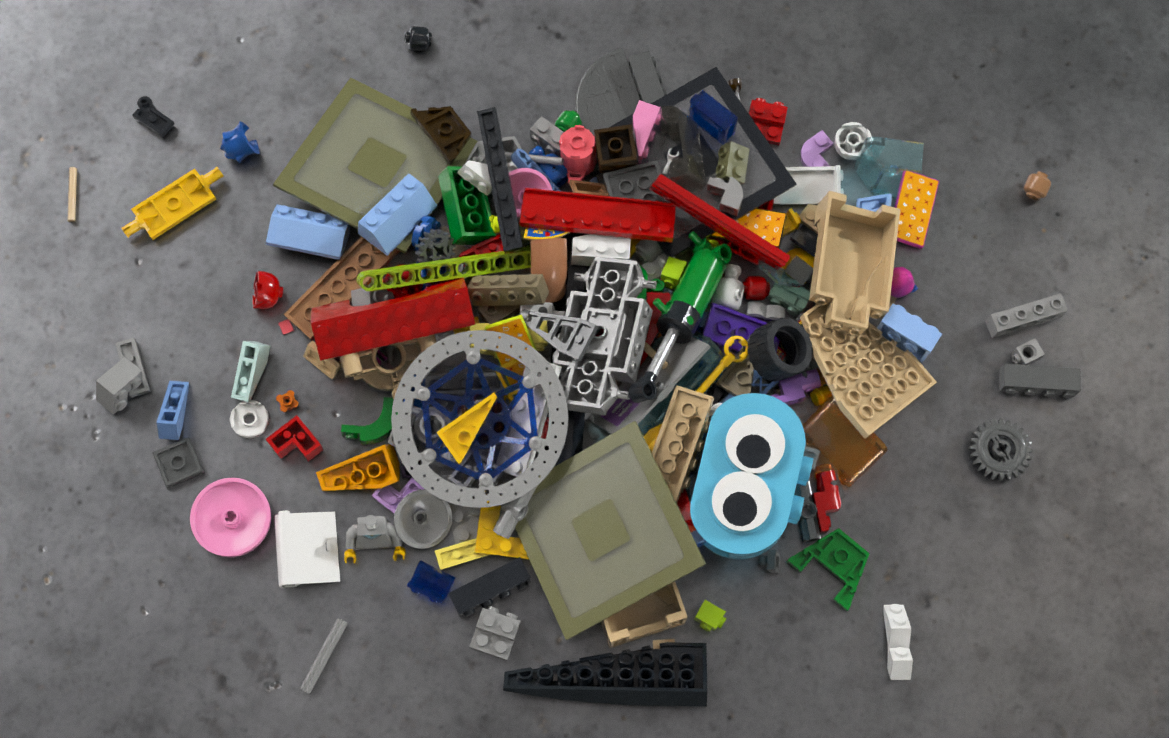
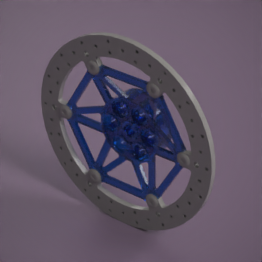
(532, 441)

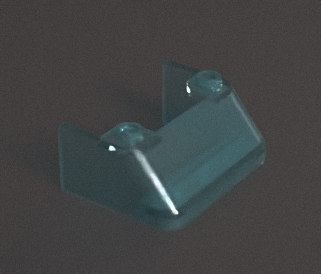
(882, 163)

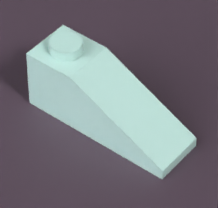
(250, 369)

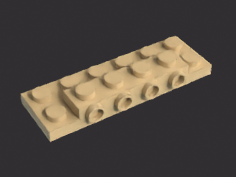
(682, 437)

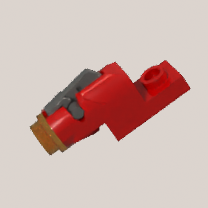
(829, 495)

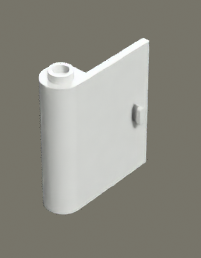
(302, 548)

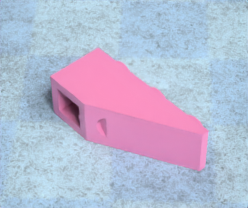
(644, 122)

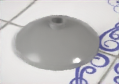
(431, 527)

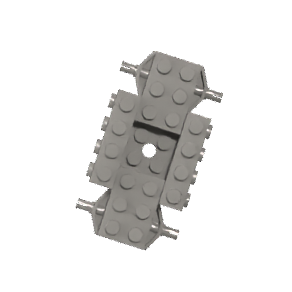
(618, 351)

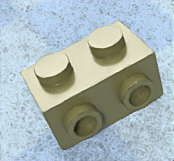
(732, 162)

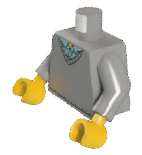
(372, 533)

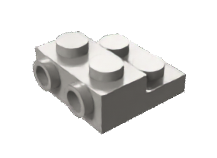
(495, 633)

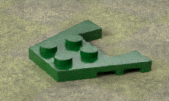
(841, 557)

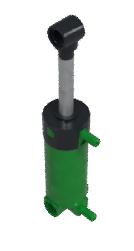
(685, 308)

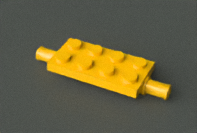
(173, 203)

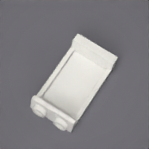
(811, 185)

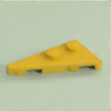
(463, 430)

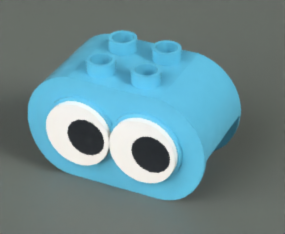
(749, 476)

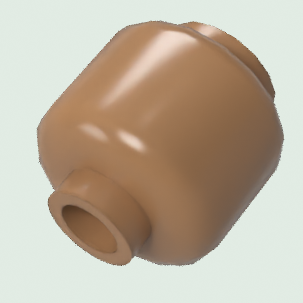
(1037, 185)

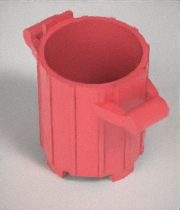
(578, 152)

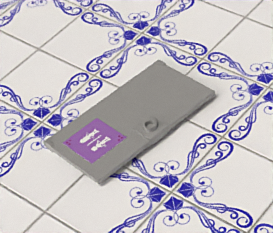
(624, 411)

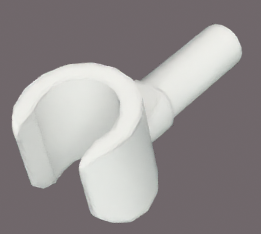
(670, 158)

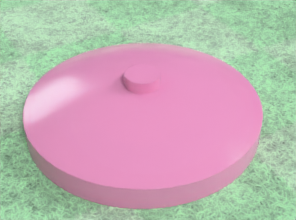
(230, 517)

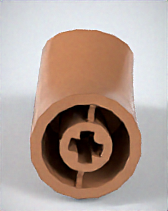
(550, 259)

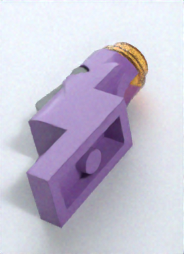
(793, 388)

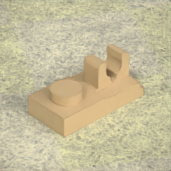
(327, 366)

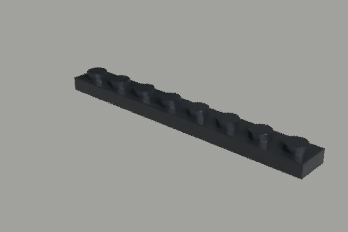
(500, 180)

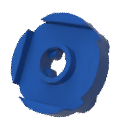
(427, 224)

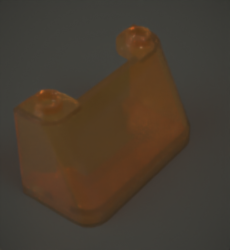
(842, 443)

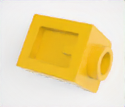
(792, 222)

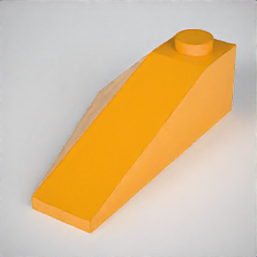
(365, 471)

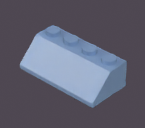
(396, 214)
(307, 232)

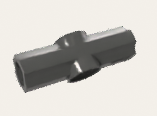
(808, 524)

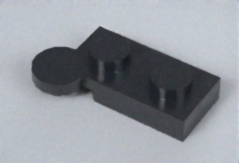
(151, 117)

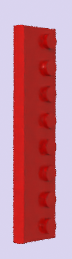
(598, 215)
(719, 222)

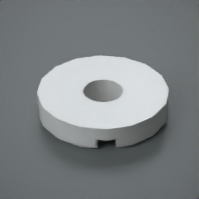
(253, 429)

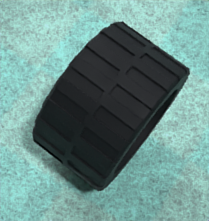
(796, 344)

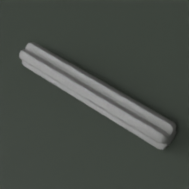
(323, 656)

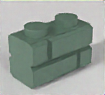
(791, 298)

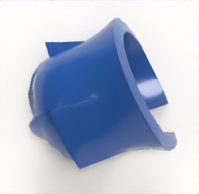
(236, 144)

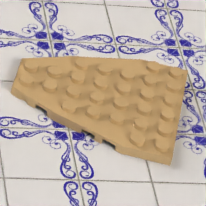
(865, 371)

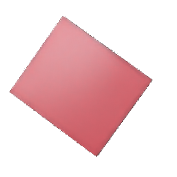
(286, 326)

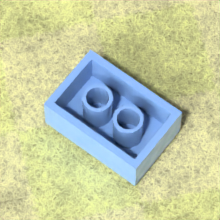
(909, 332)

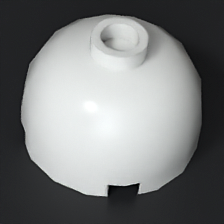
(850, 140)

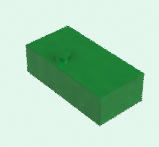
(465, 209)

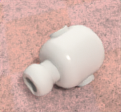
(730, 289)

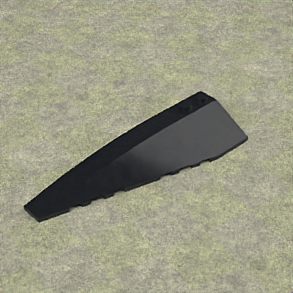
(639, 677)

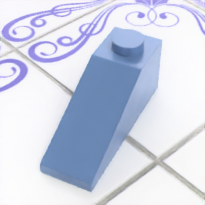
(173, 410)

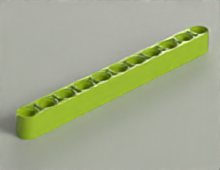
(451, 272)

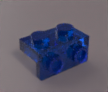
(431, 582)

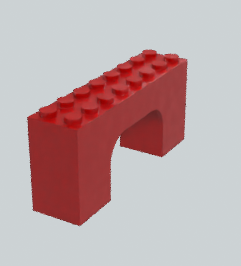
(351, 329)

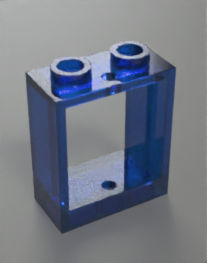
(713, 117)

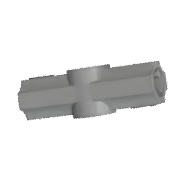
(511, 514)

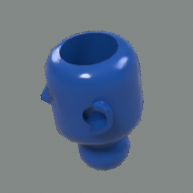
(556, 173)

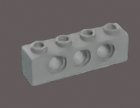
(1026, 315)

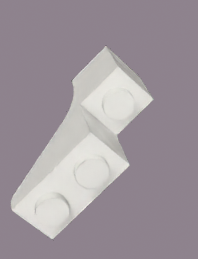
(478, 175)
(898, 640)

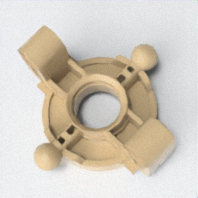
(365, 366)

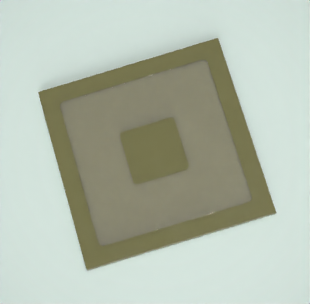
(361, 154)
(605, 532)

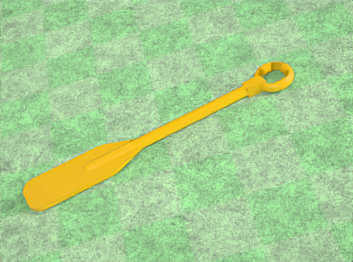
(652, 434)

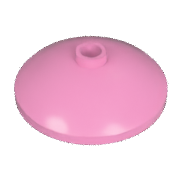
(526, 178)

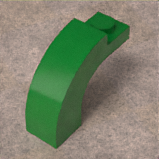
(375, 432)

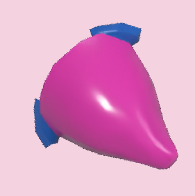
(902, 282)

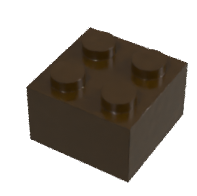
(615, 148)

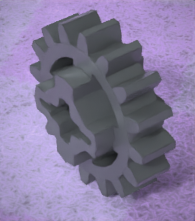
(440, 243)

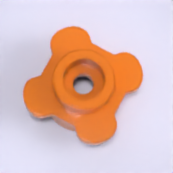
(288, 396)

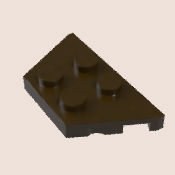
(444, 130)

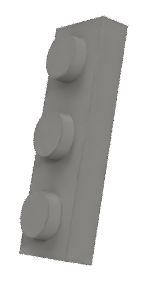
(129, 349)

